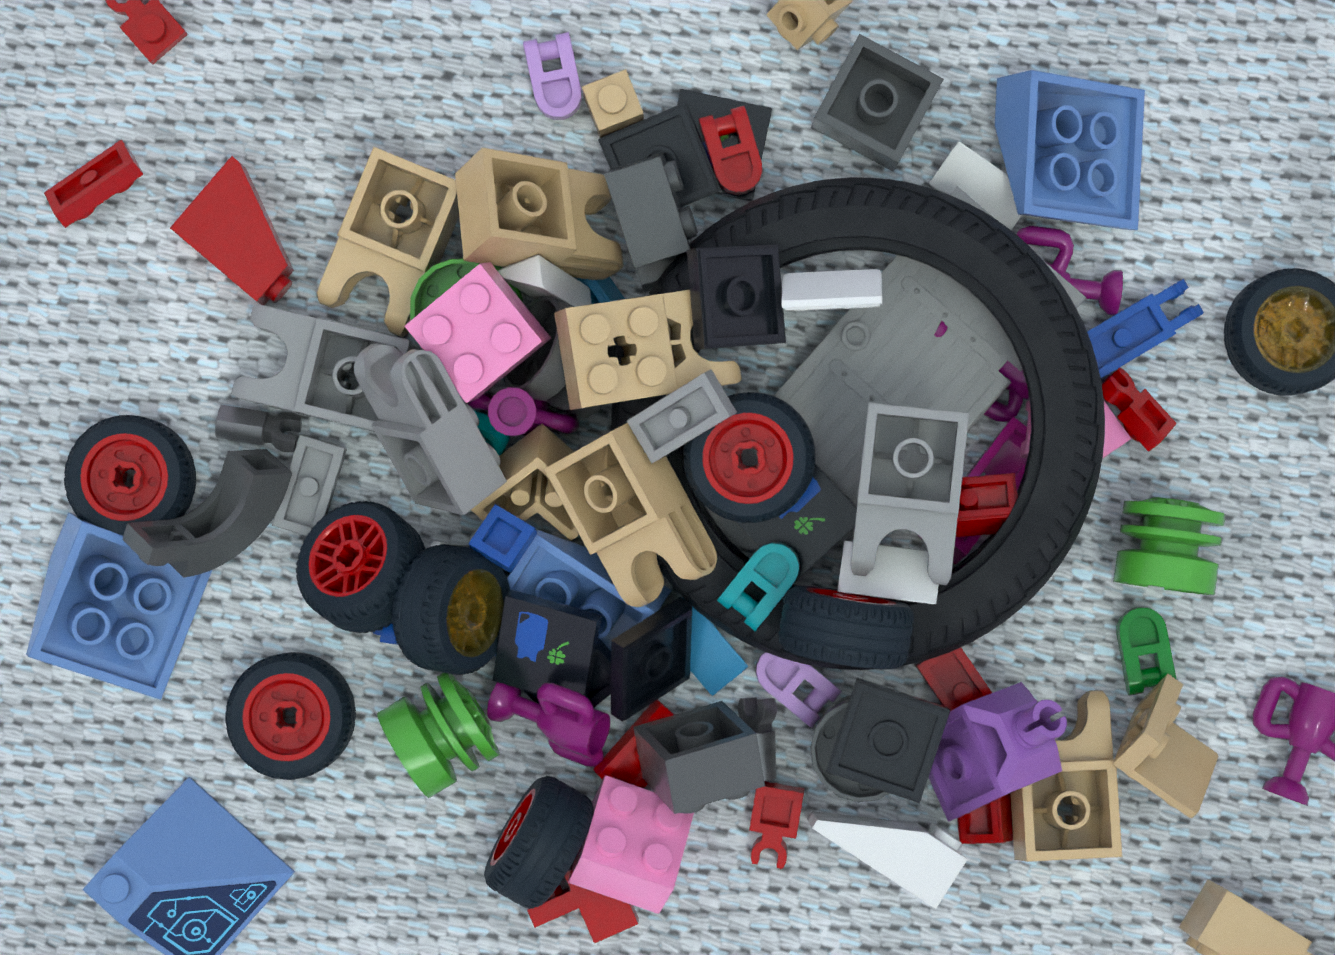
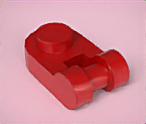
(737, 166)

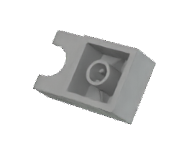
(315, 368)
(427, 429)
(910, 501)

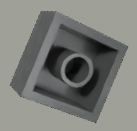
(876, 102)
(650, 209)
(699, 757)

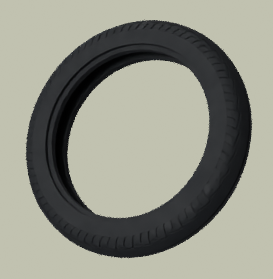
(1055, 362)

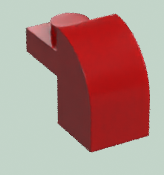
(601, 913)

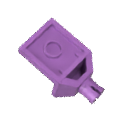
(995, 749)

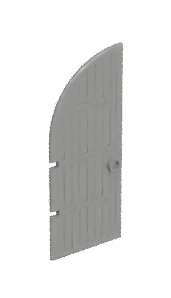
(895, 360)

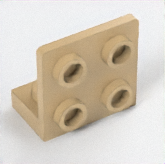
(1164, 754)

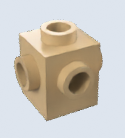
(806, 19)

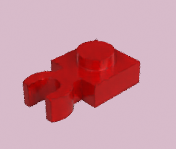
(149, 27)
(1140, 412)
(775, 815)

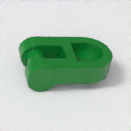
(1138, 634)

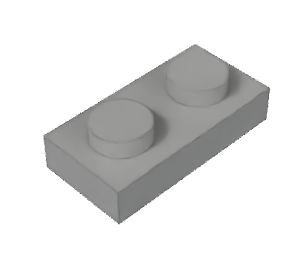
(681, 416)
(311, 486)

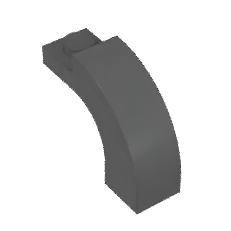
(224, 524)

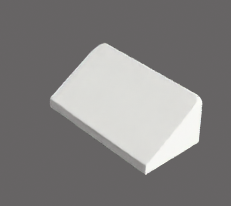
(980, 181)
(542, 278)
(832, 290)
(896, 575)

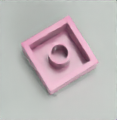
(478, 331)
(631, 846)

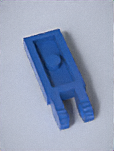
(1138, 329)

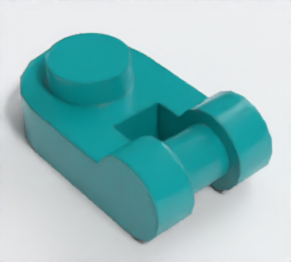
(774, 571)

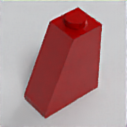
(236, 234)

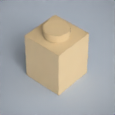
(612, 103)

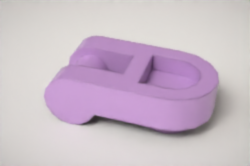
(555, 91)
(782, 677)

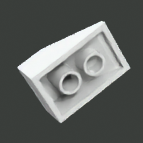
(904, 852)

